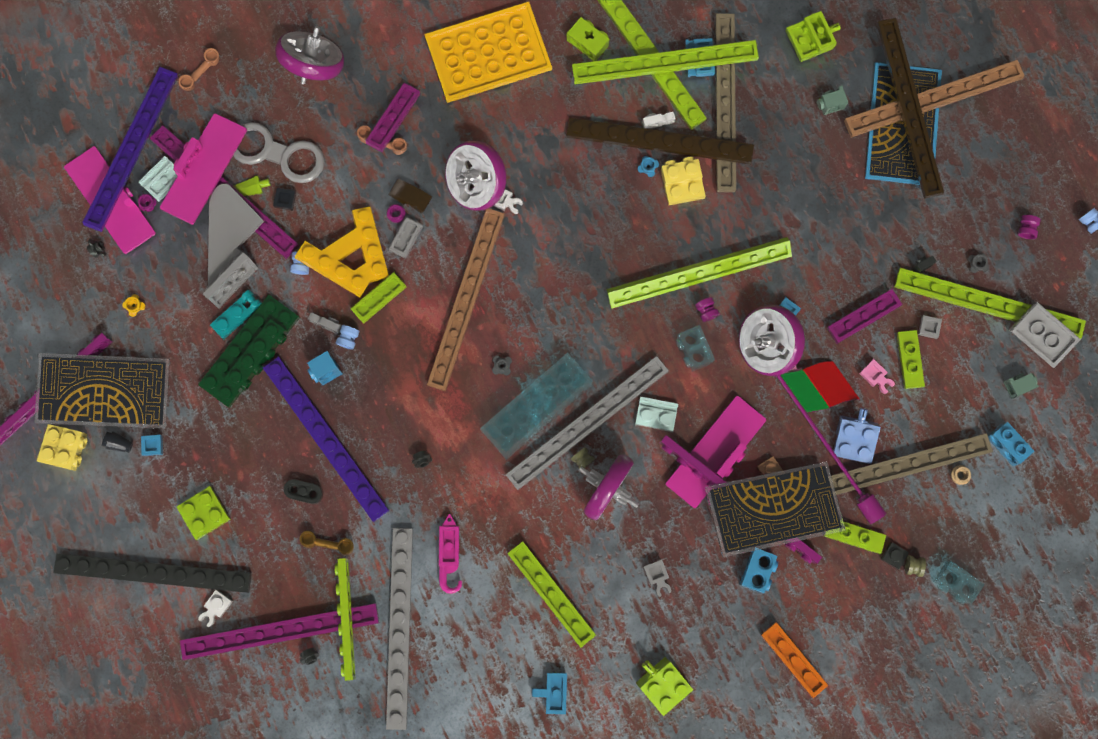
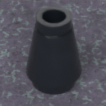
(116, 442)

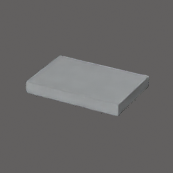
(1044, 334)

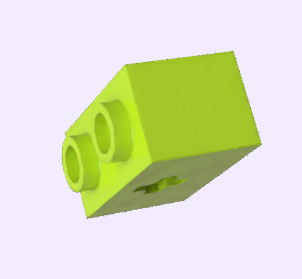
(596, 40)

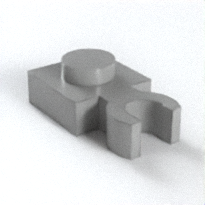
(329, 324)
(657, 574)

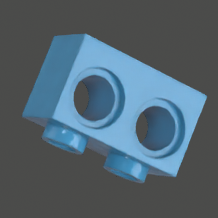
(323, 368)
(1010, 444)
(753, 568)

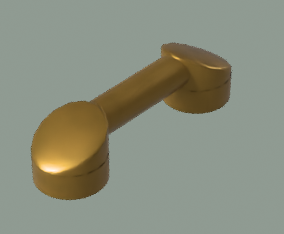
(309, 540)

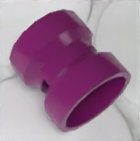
(1029, 227)
(707, 309)

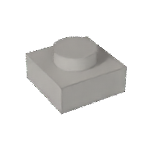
(930, 327)

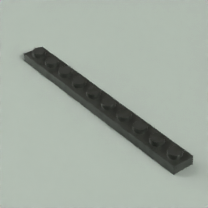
(152, 573)

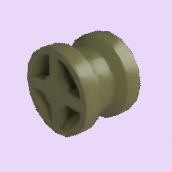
(583, 458)
(915, 566)

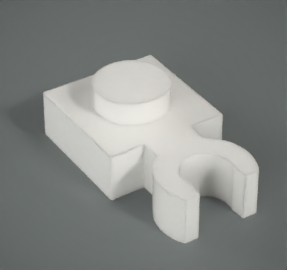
(655, 121)
(507, 201)
(216, 605)

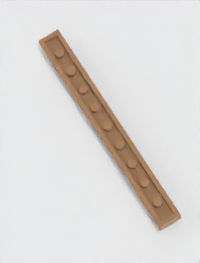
(937, 97)
(465, 300)

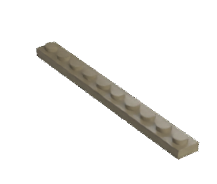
(725, 103)
(913, 463)

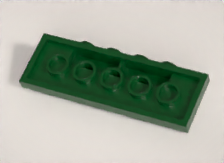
(249, 351)

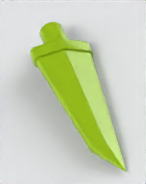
(252, 186)

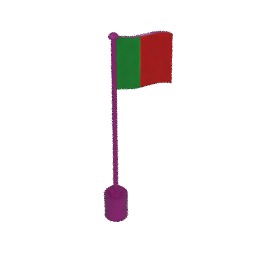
(819, 389)

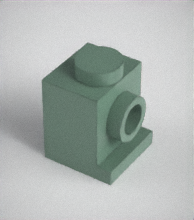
(832, 101)
(1020, 384)

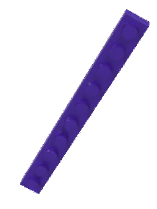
(130, 150)
(326, 439)

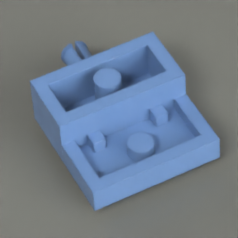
(856, 438)

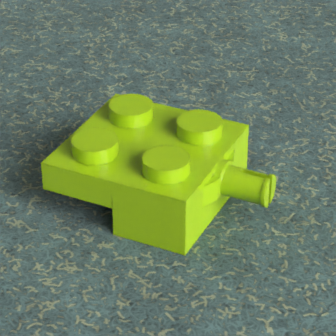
(812, 36)
(663, 685)

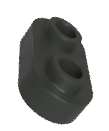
(303, 492)

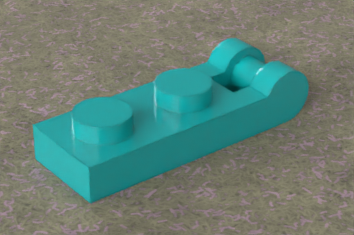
(235, 314)

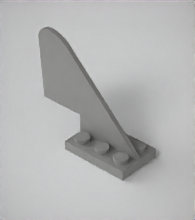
(229, 227)

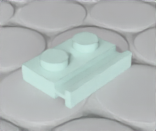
(159, 179)
(656, 414)

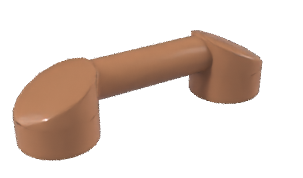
(211, 57)
(398, 145)

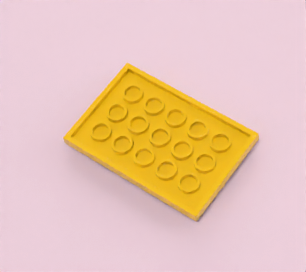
(488, 52)

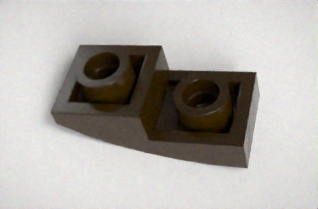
(411, 195)

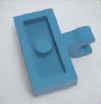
(555, 693)

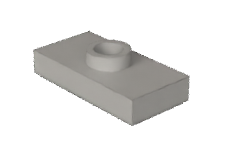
(405, 237)

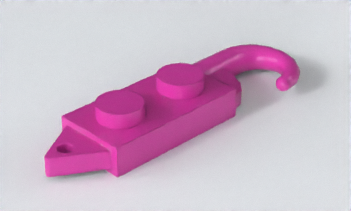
(448, 553)

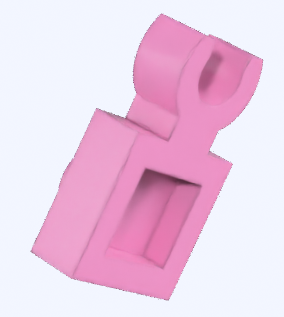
(874, 374)

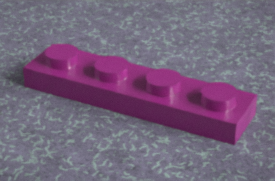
(393, 117)
(864, 316)

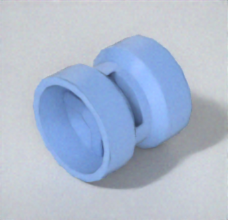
(1088, 218)
(298, 267)
(347, 337)

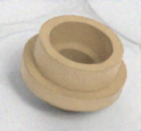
(966, 475)

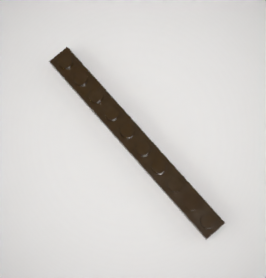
(910, 108)
(660, 141)

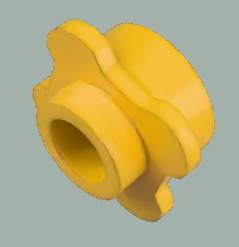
(134, 299)

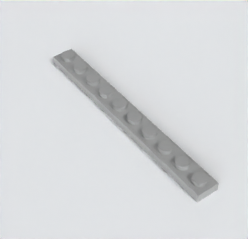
(587, 423)
(399, 629)

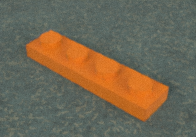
(794, 660)

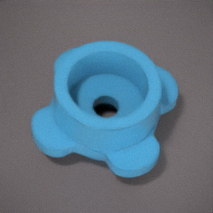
(648, 161)

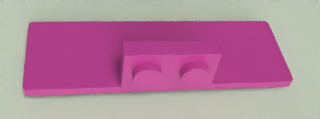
(202, 167)
(126, 221)
(718, 450)

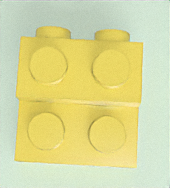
(683, 181)
(62, 447)

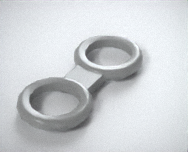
(280, 154)

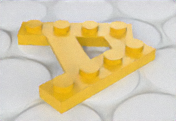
(327, 261)

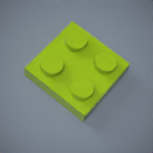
(203, 513)

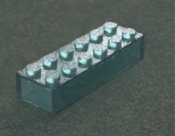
(536, 406)

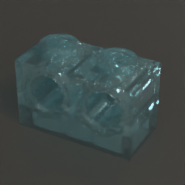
(700, 347)
(960, 578)

